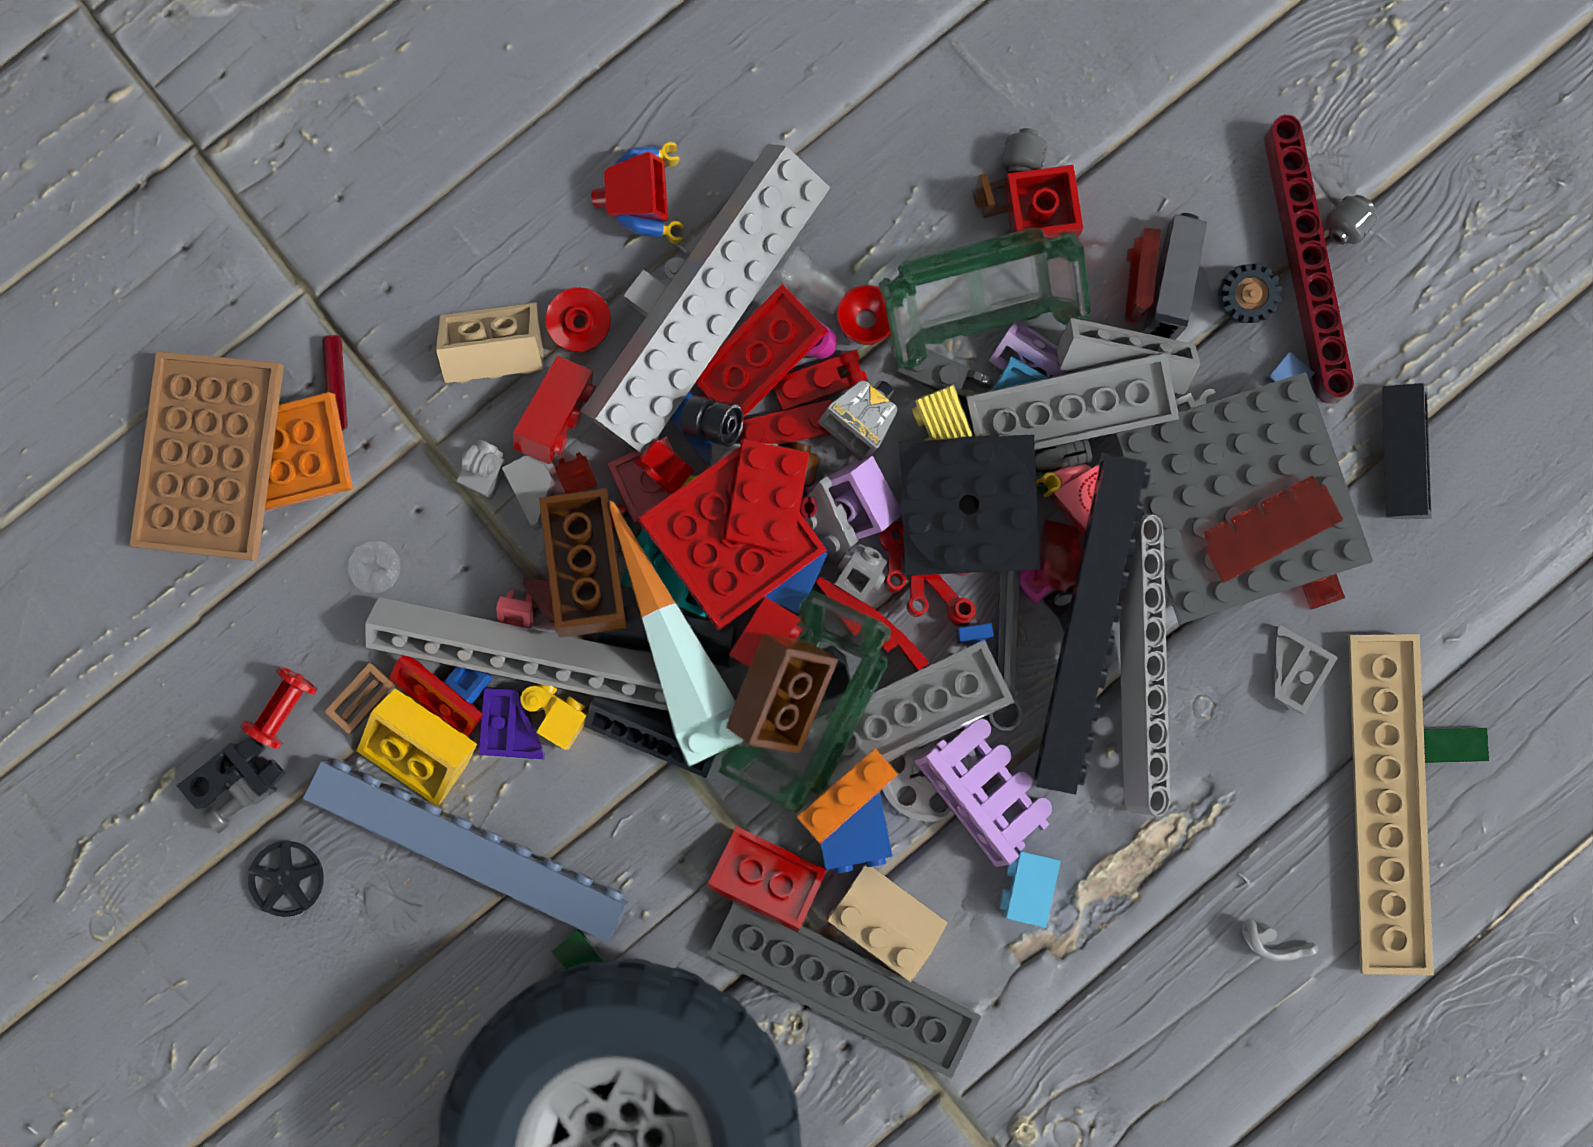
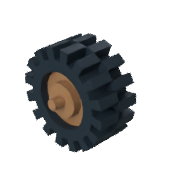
(1250, 293)

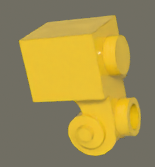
(562, 719)

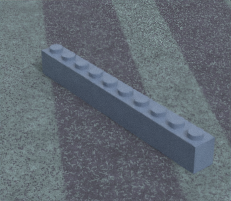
(466, 849)

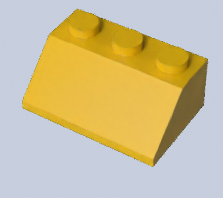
(415, 746)

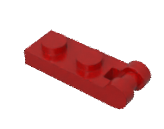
(819, 381)

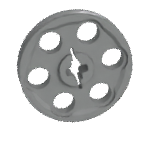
(924, 790)

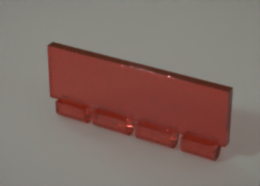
(1266, 536)

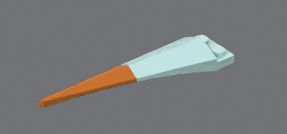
(690, 683)

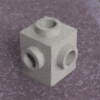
(861, 572)

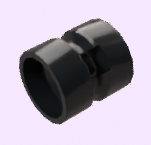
(712, 420)

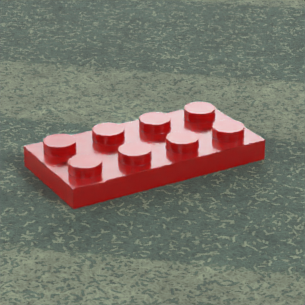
(761, 351)

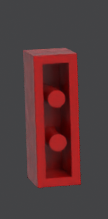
(553, 410)

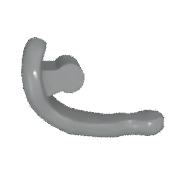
(1260, 935)

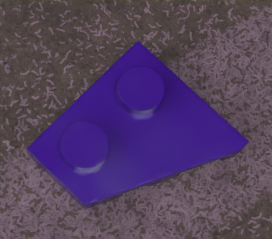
(507, 727)

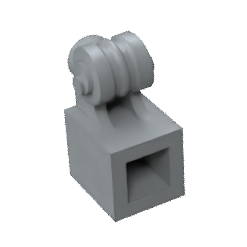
(647, 290)
(482, 469)

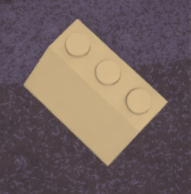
(490, 343)
(887, 922)

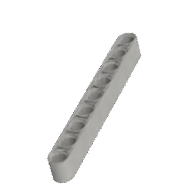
(1145, 674)

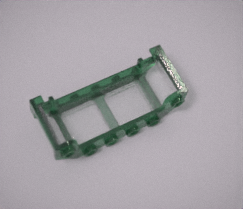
(983, 289)
(788, 775)

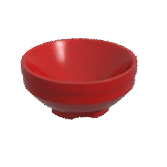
(858, 300)

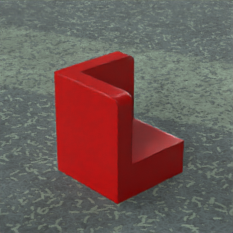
(664, 466)

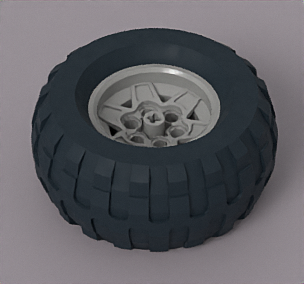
(631, 1026)

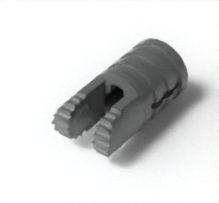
(1063, 455)

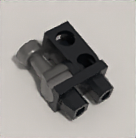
(236, 772)

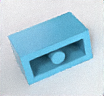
(1030, 888)

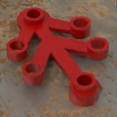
(895, 553)

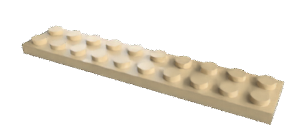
(1390, 805)

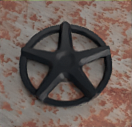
(285, 879)

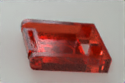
(1142, 273)

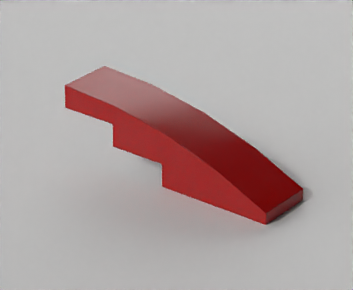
(897, 638)

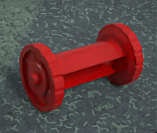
(278, 708)

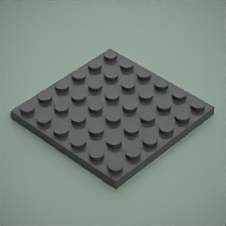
(1223, 463)

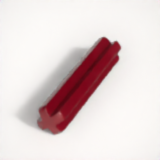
(335, 374)

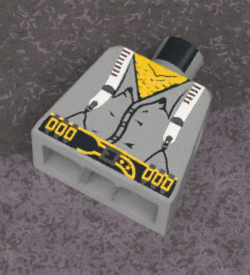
(861, 417)

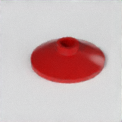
(575, 304)

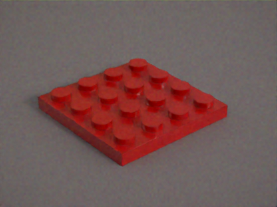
(718, 572)

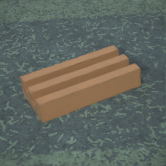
(350, 690)

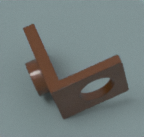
(984, 198)

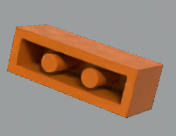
(847, 795)

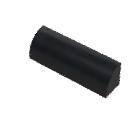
(1406, 451)
(714, 642)
(643, 729)

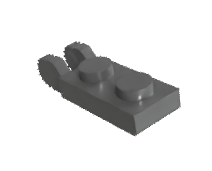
(941, 372)

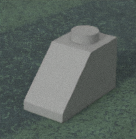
(531, 481)

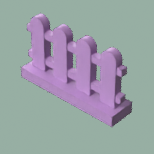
(959, 792)

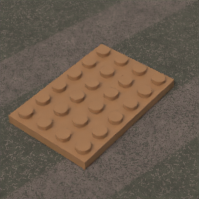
(207, 455)

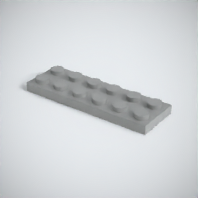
(1079, 403)
(927, 706)

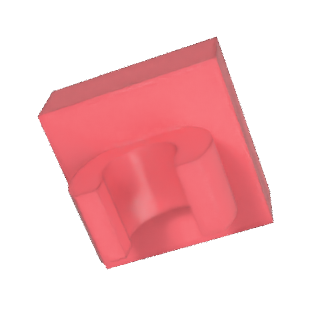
(515, 611)

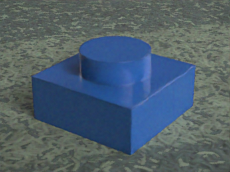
(974, 634)
(468, 682)

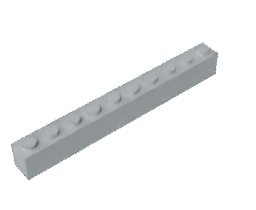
(514, 652)

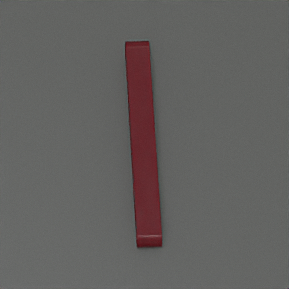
(1313, 244)

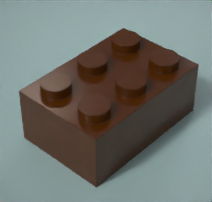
(781, 693)

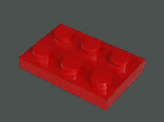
(766, 496)
(766, 879)

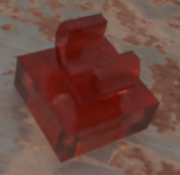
(575, 474)
(1323, 591)

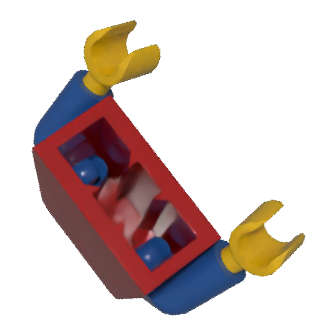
(638, 193)

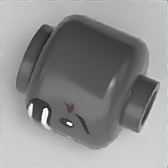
(1024, 151)
(1351, 219)

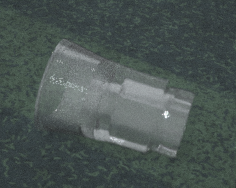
(811, 281)

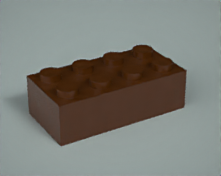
(582, 563)

